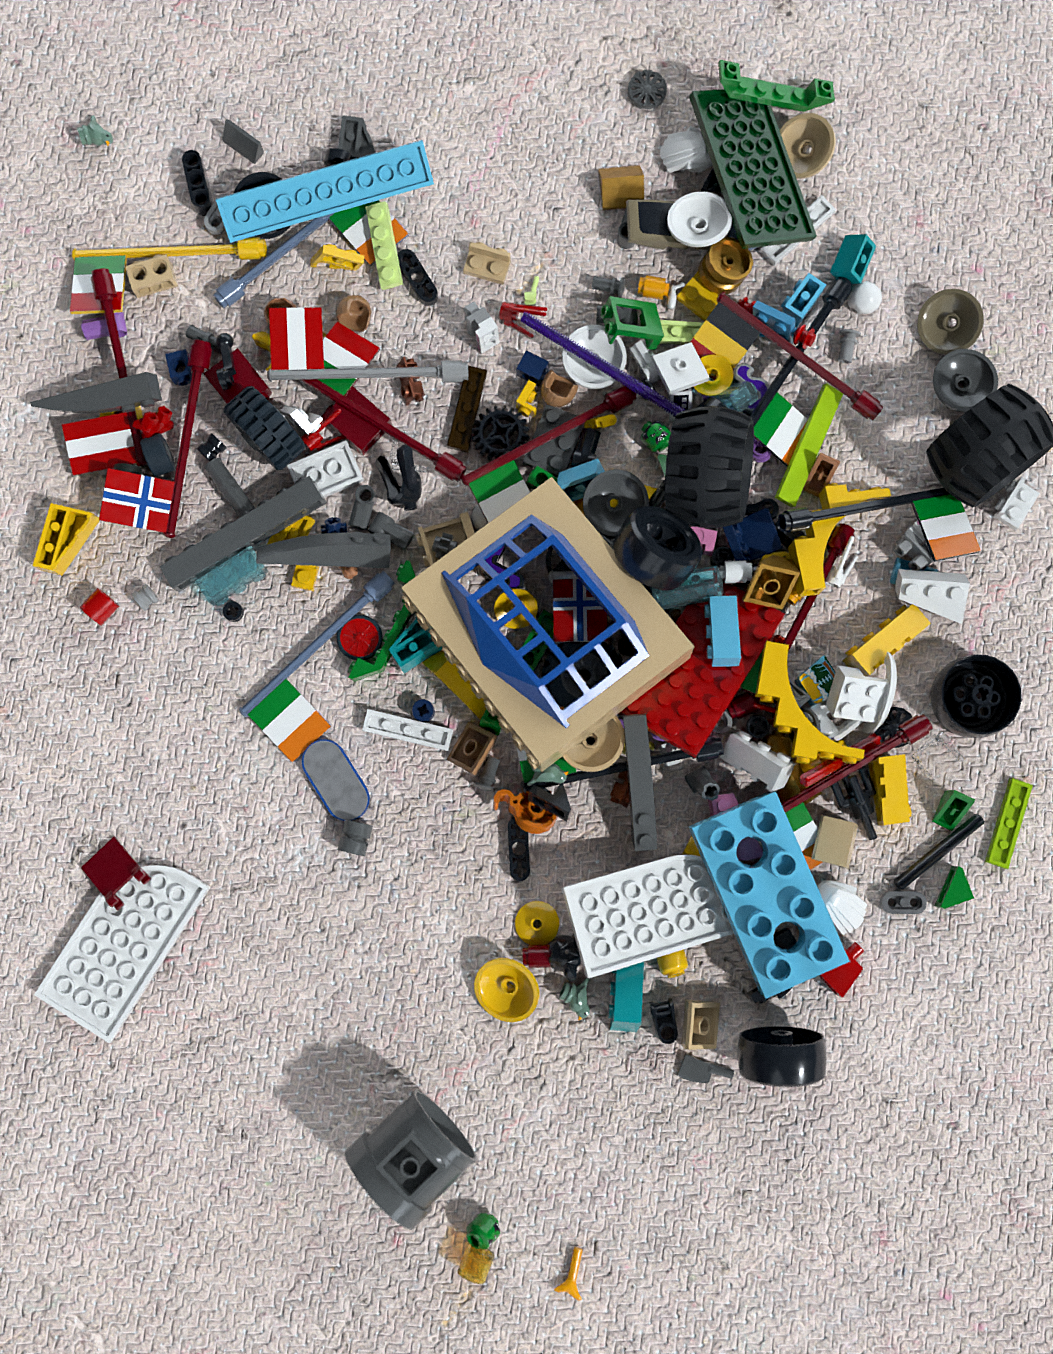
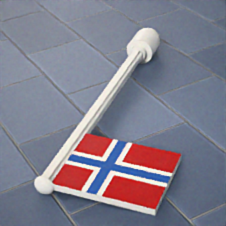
(581, 617)

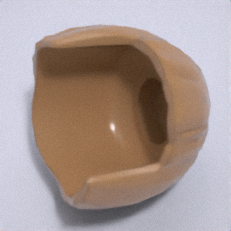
(354, 313)
(557, 390)

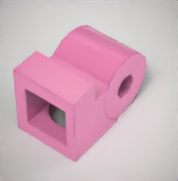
(707, 539)

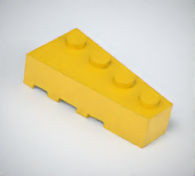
(889, 638)

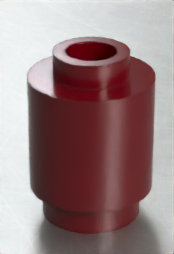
(742, 706)
(536, 956)

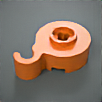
(522, 811)

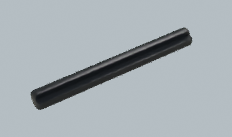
(939, 851)

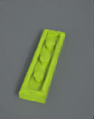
(1008, 823)

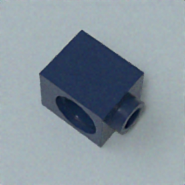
(176, 360)
(532, 368)

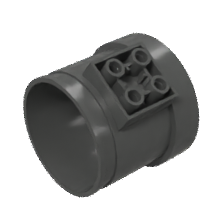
(410, 1159)

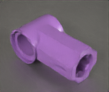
(98, 327)

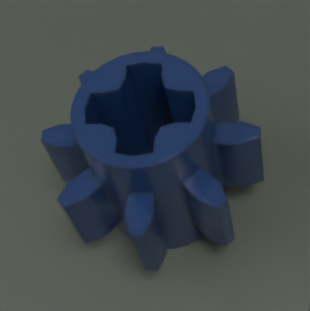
(333, 525)

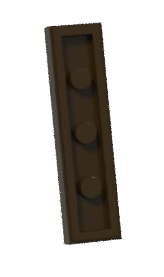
(467, 409)

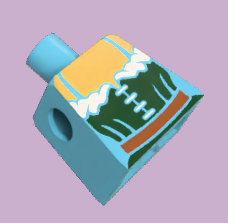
(817, 680)

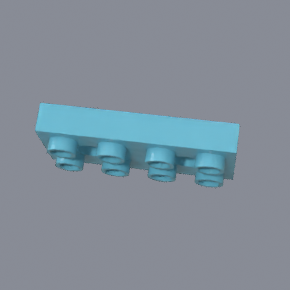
(768, 894)

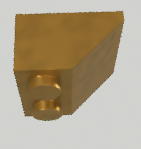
(772, 582)

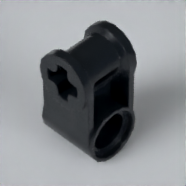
(664, 1018)

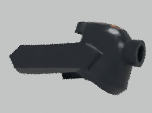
(411, 488)

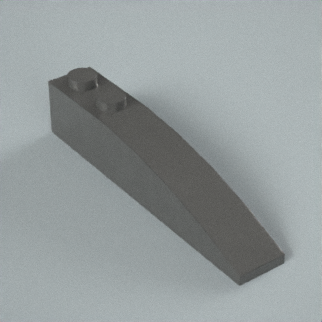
(107, 397)
(329, 549)
(640, 783)

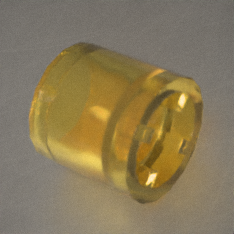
(475, 1264)

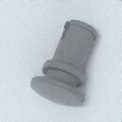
(847, 346)

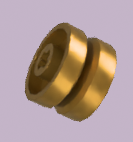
(725, 266)

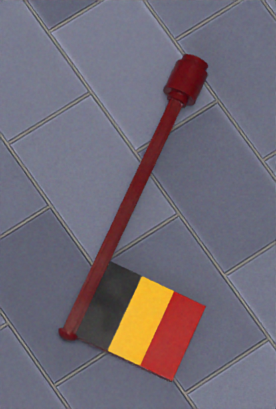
(732, 331)

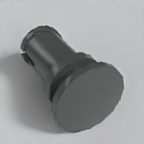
(609, 285)
(488, 775)

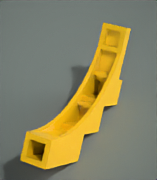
(809, 550)
(808, 740)

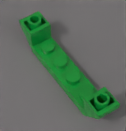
(774, 94)
(362, 669)

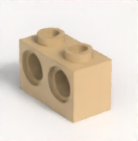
(152, 281)

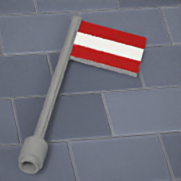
(299, 352)

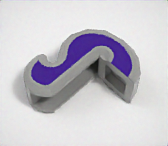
(742, 373)

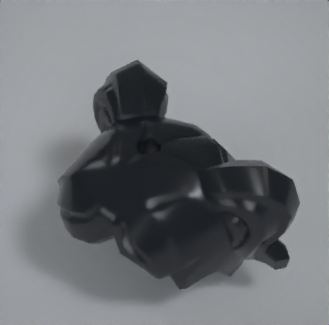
(565, 962)

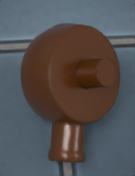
(625, 646)

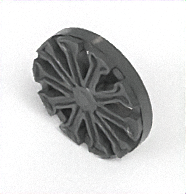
(647, 89)

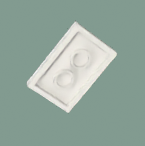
(330, 469)

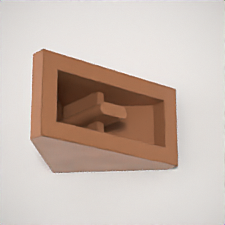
(820, 474)

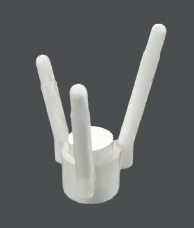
(836, 576)

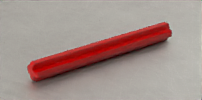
(829, 766)

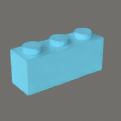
(723, 631)

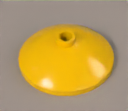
(502, 998)

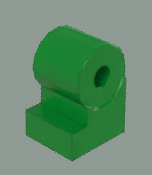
(538, 477)

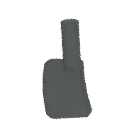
(700, 1070)

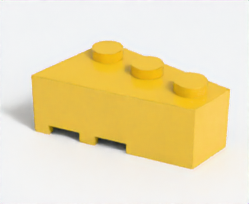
(63, 537)
(891, 788)

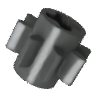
(443, 545)

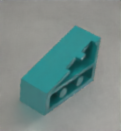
(413, 647)
(626, 998)

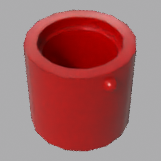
(99, 606)

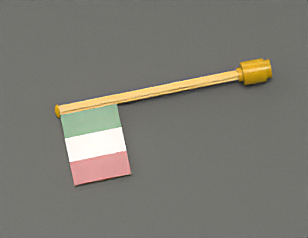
(115, 260)

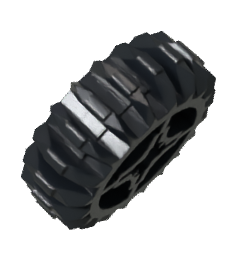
(506, 429)

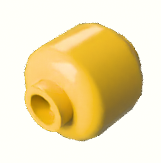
(673, 964)

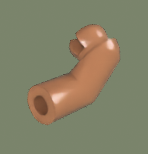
(348, 572)

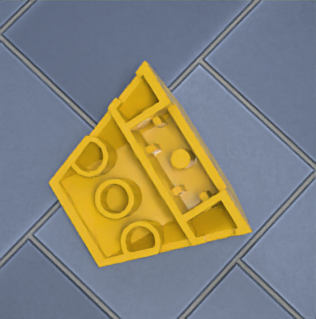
(450, 677)

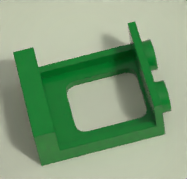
(650, 322)

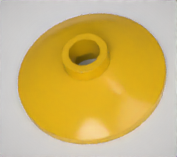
(721, 369)
(504, 605)
(533, 911)

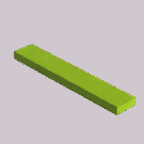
(809, 445)

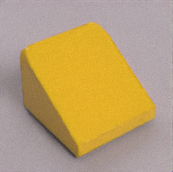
(262, 340)

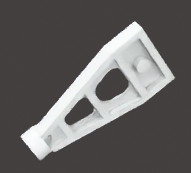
(826, 725)

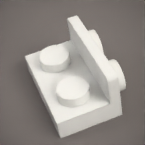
(300, 420)
(1016, 504)

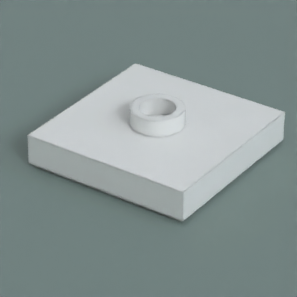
(680, 368)

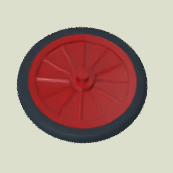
(359, 637)

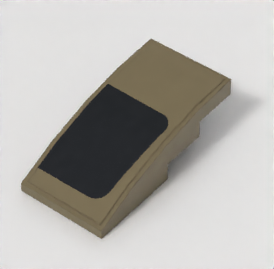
(649, 224)

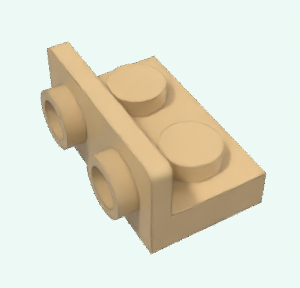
(487, 263)

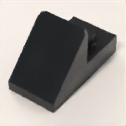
(555, 804)

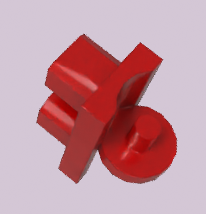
(155, 422)

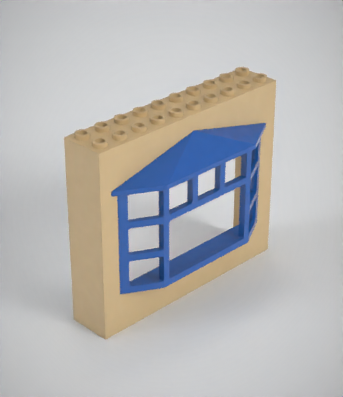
(499, 670)

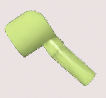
(530, 297)

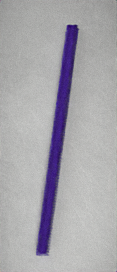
(600, 364)

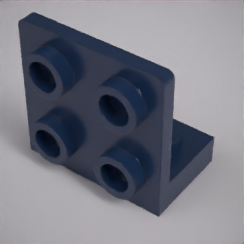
(753, 537)

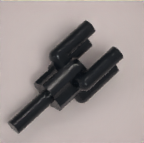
(857, 799)

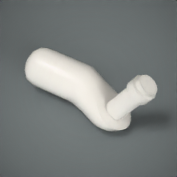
(672, 295)

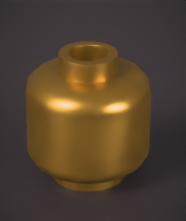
(778, 742)

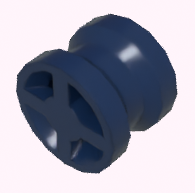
(427, 710)

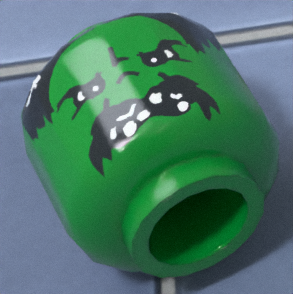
(655, 436)
(482, 1231)

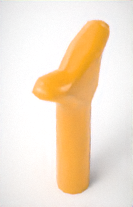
(569, 1284)

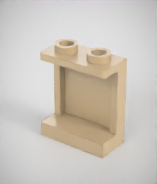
(460, 528)

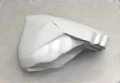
(685, 151)
(843, 905)

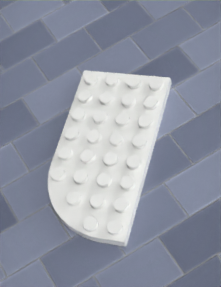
(644, 913)
(121, 950)

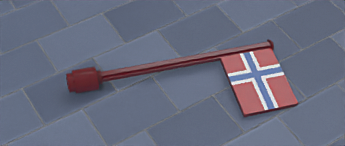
(152, 501)

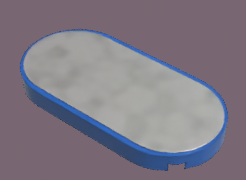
(335, 780)

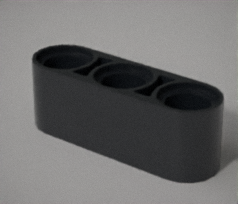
(194, 174)

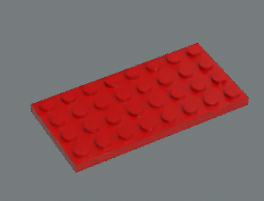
(696, 695)

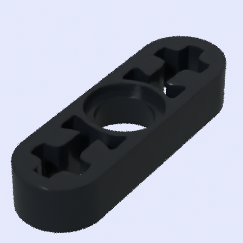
(417, 286)
(511, 854)

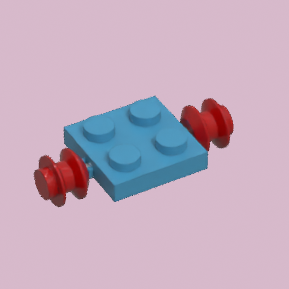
(779, 322)

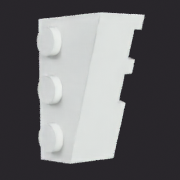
(934, 591)
(758, 760)

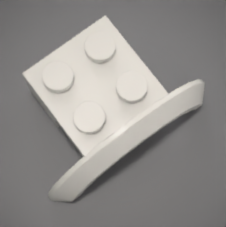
(861, 696)

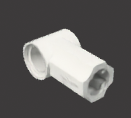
(644, 360)

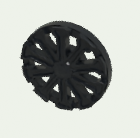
(892, 724)

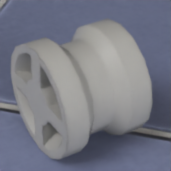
(145, 597)

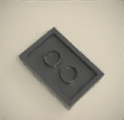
(556, 453)

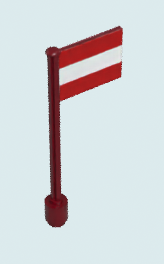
(108, 439)

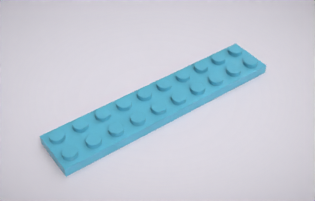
(325, 191)

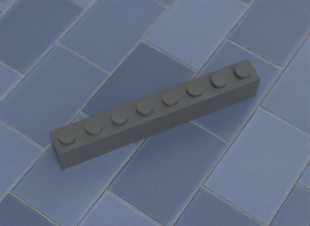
(246, 531)

